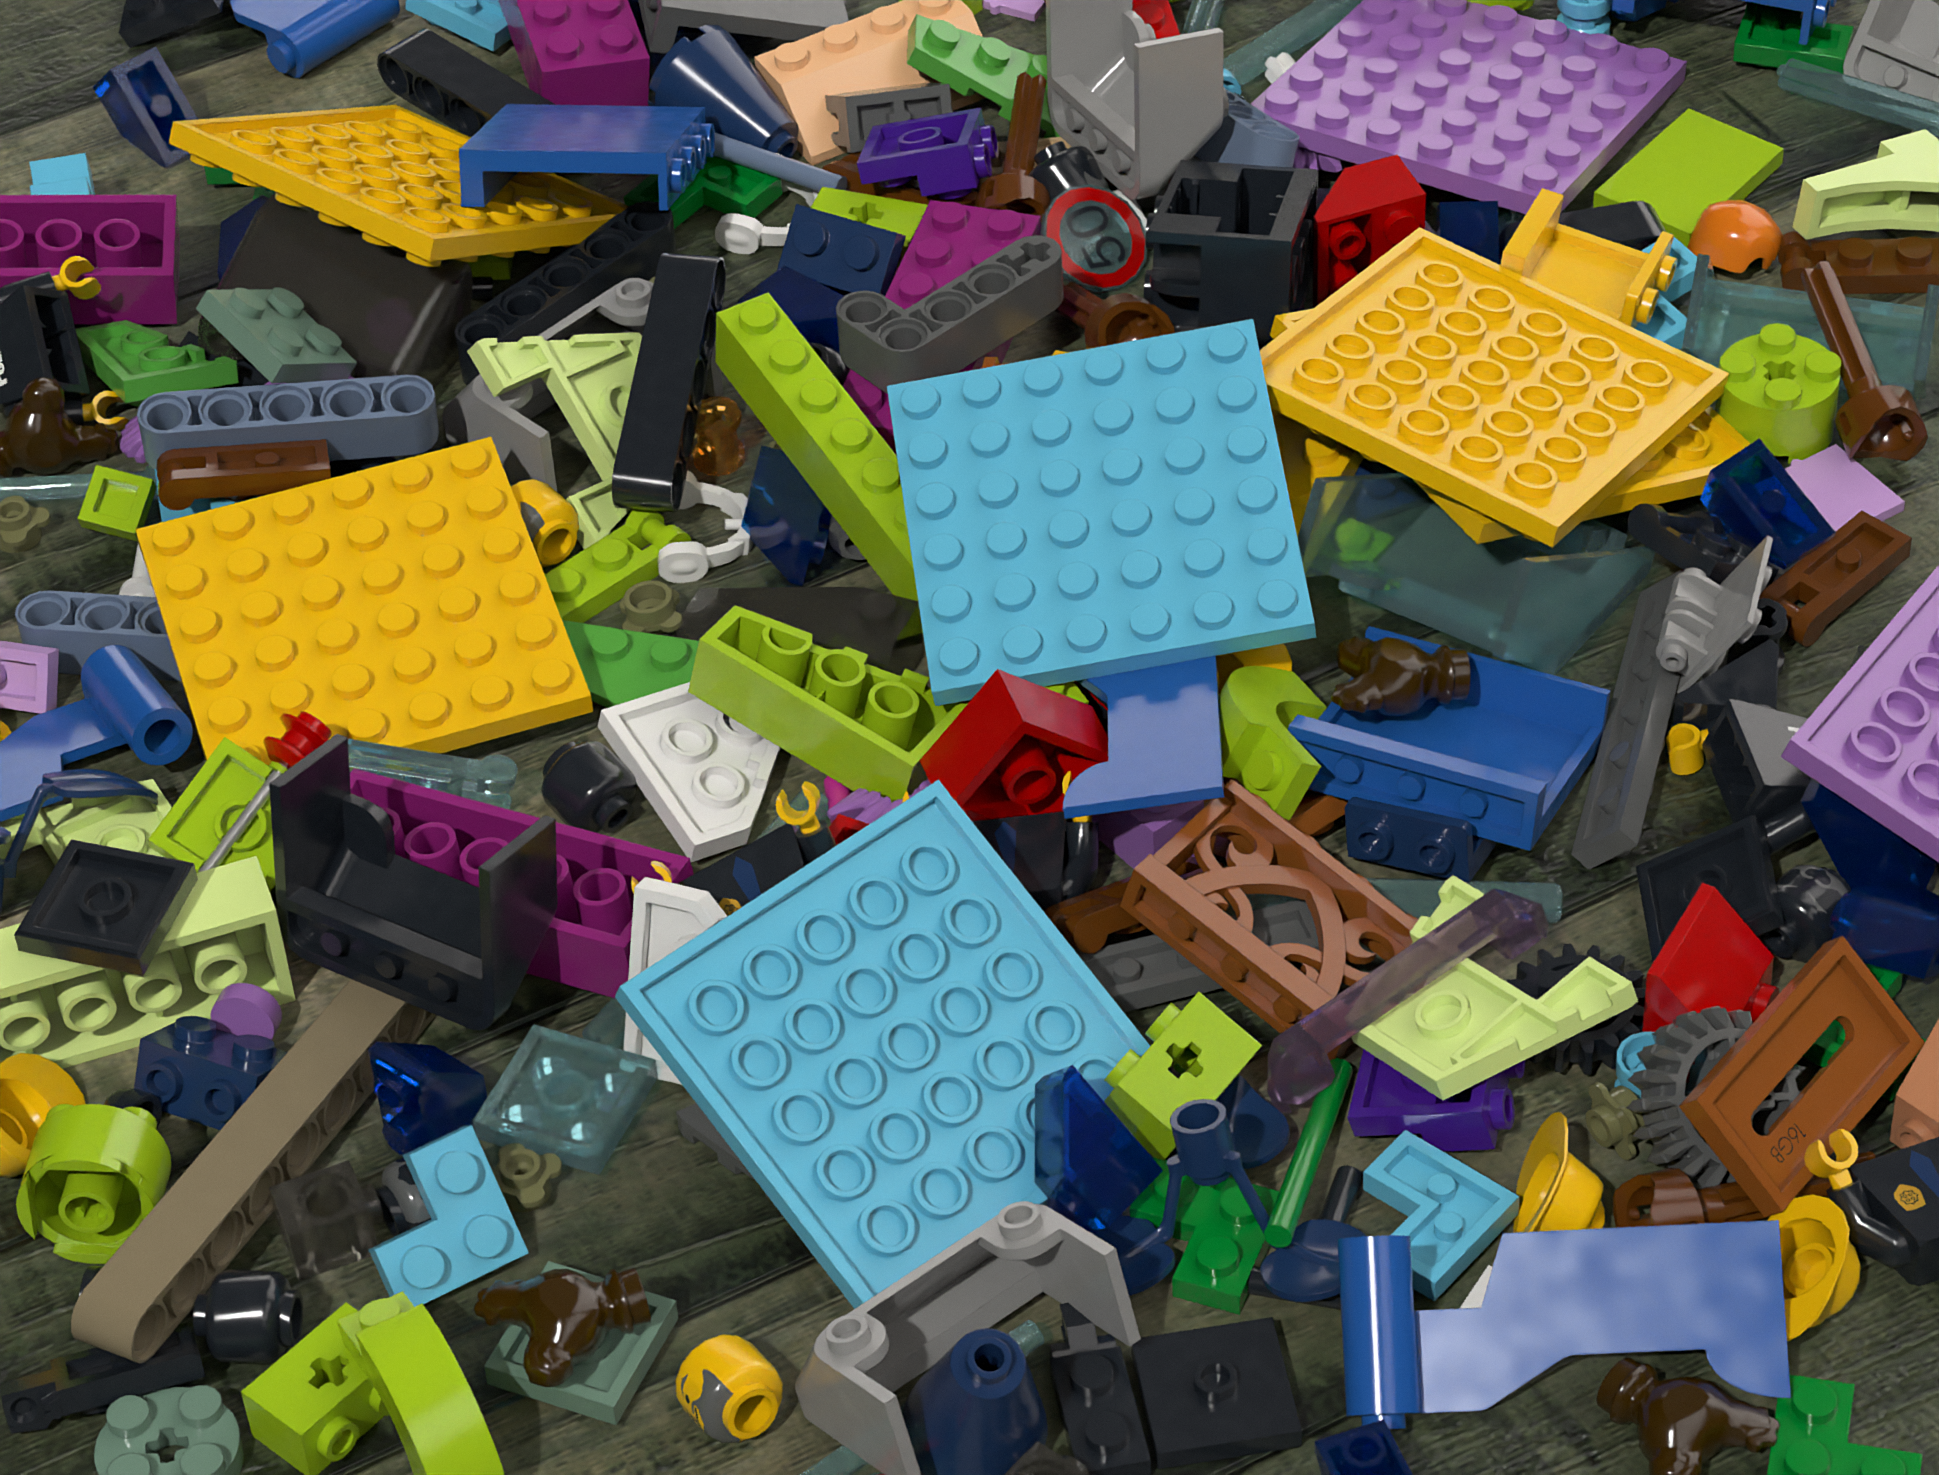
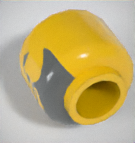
(548, 519)
(729, 1389)

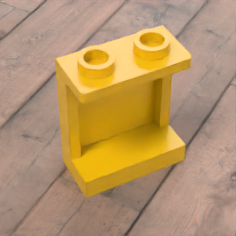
(1588, 267)

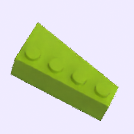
(821, 702)

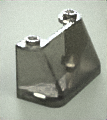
(377, 301)

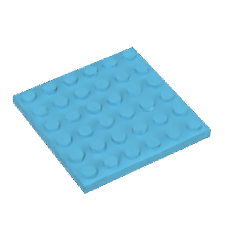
(1098, 511)
(883, 1038)

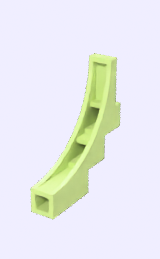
(1881, 193)

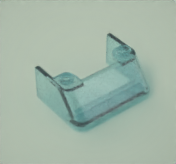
(1895, 335)

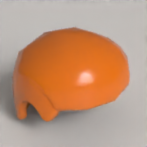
(1736, 235)

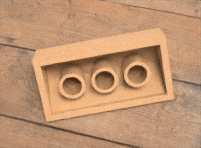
(851, 58)

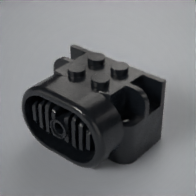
(1232, 245)

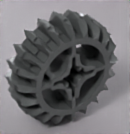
(1662, 1085)

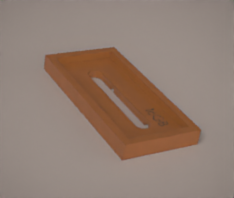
(1874, 1053)

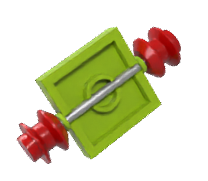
(228, 806)

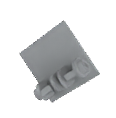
(1711, 617)

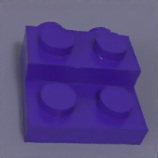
(943, 151)
(1470, 1120)

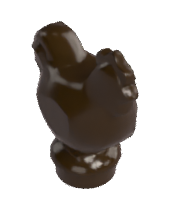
(45, 438)
(1398, 676)
(564, 1316)
(1681, 1417)

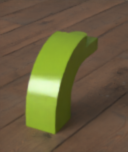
(1255, 736)
(421, 1388)

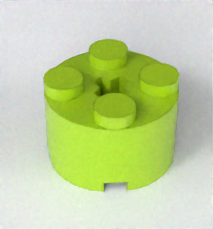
(1781, 391)
(92, 1178)

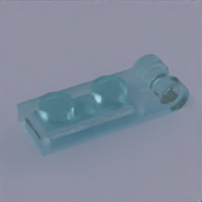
(487, 778)

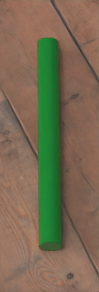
(1307, 1157)

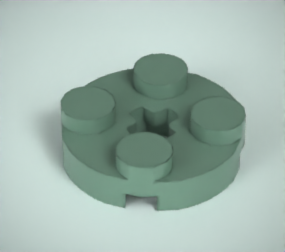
(165, 1418)

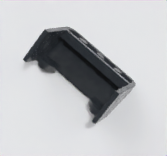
(397, 922)

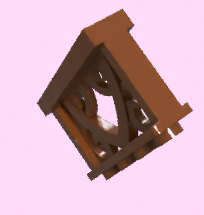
(1277, 862)

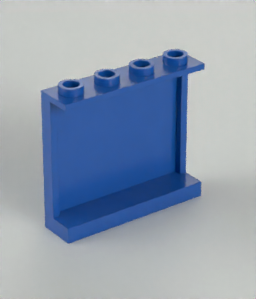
(586, 140)
(1489, 759)

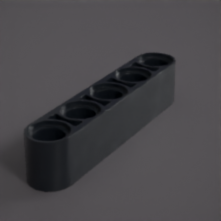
(450, 82)
(614, 252)
(668, 383)

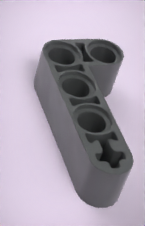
(953, 322)

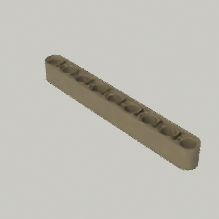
(226, 1189)

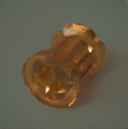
(718, 437)

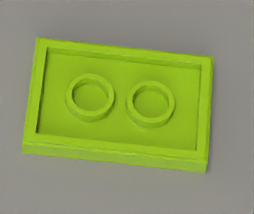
(1689, 169)

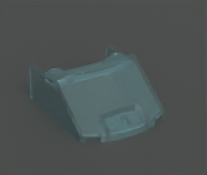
(1500, 595)

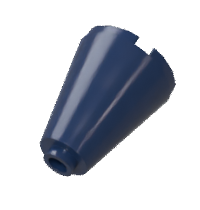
(723, 80)
(975, 1408)

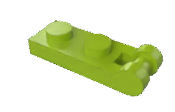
(611, 566)

